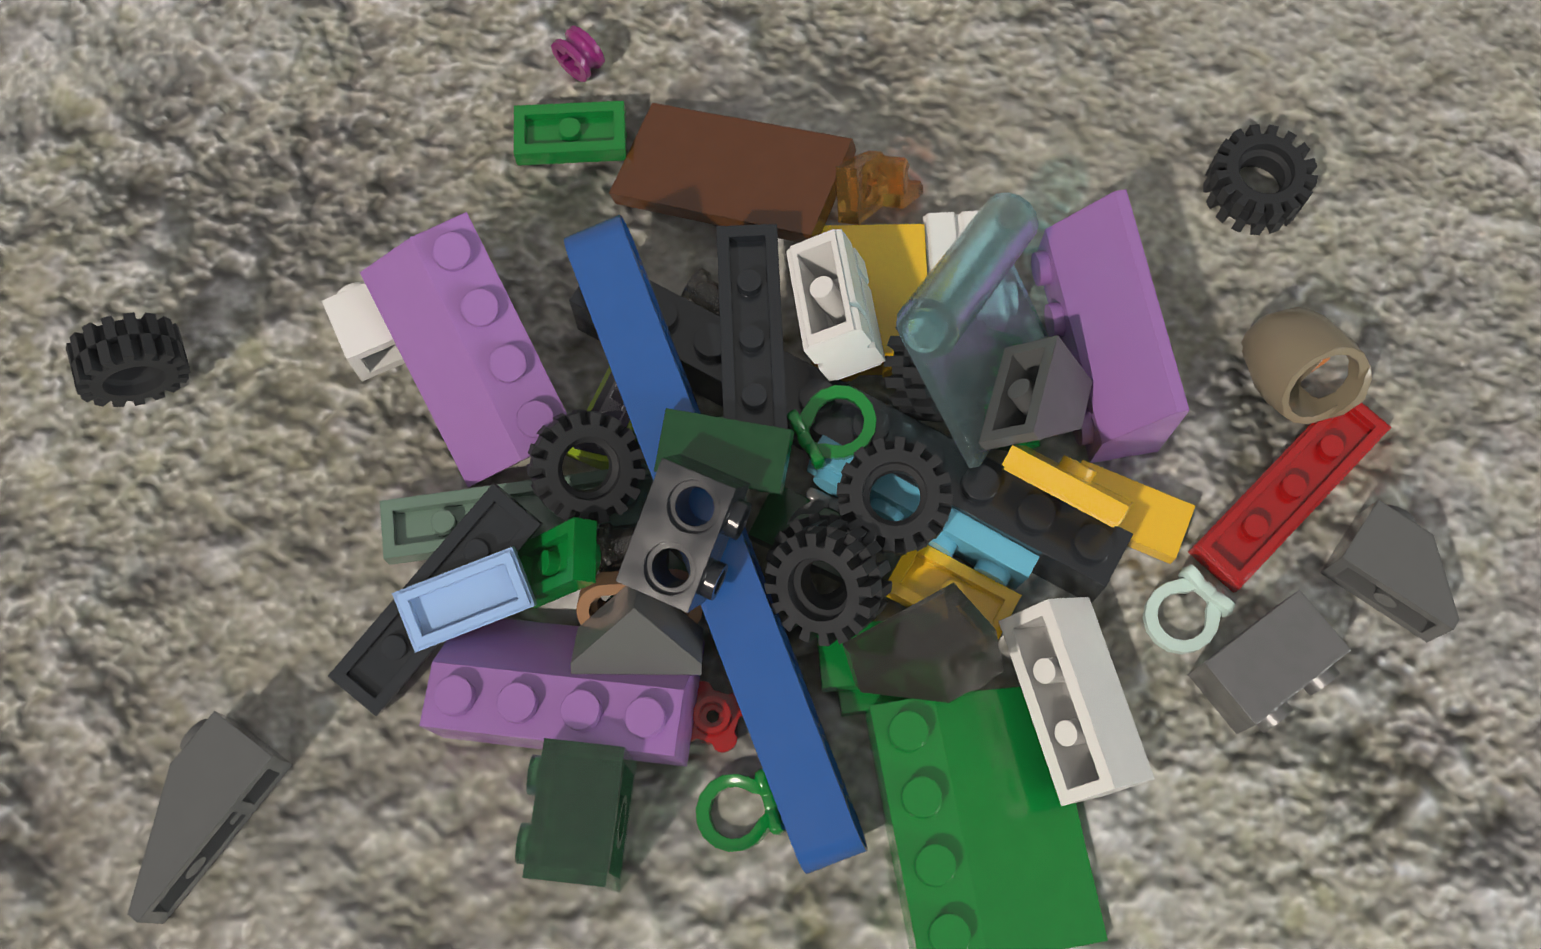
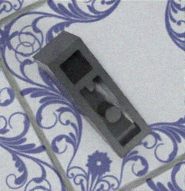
(203, 805)

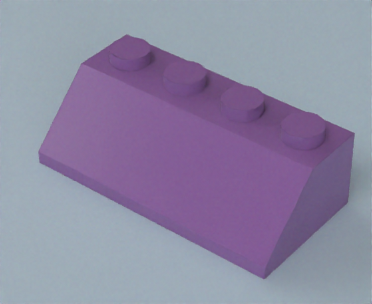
(1113, 327)
(464, 347)
(517, 687)

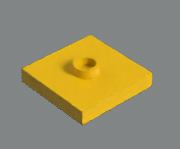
(1068, 482)

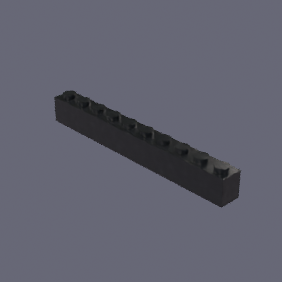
(1072, 546)

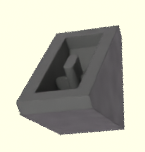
(638, 637)

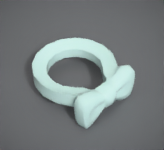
(1189, 580)

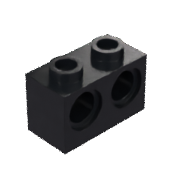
(670, 523)

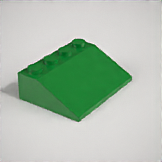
(980, 827)

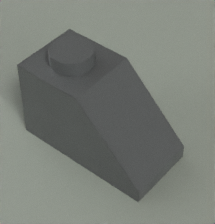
(1035, 394)
(1395, 570)

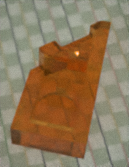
(871, 182)

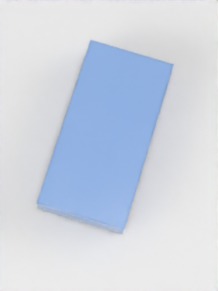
(464, 599)

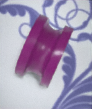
(578, 53)

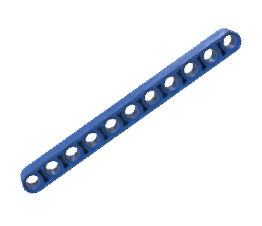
(740, 618)

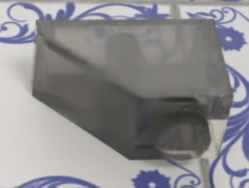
(927, 650)

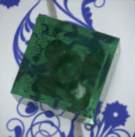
(577, 815)

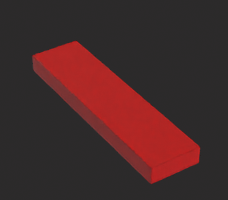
(1286, 495)

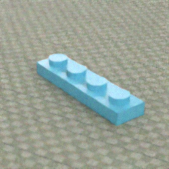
(961, 536)

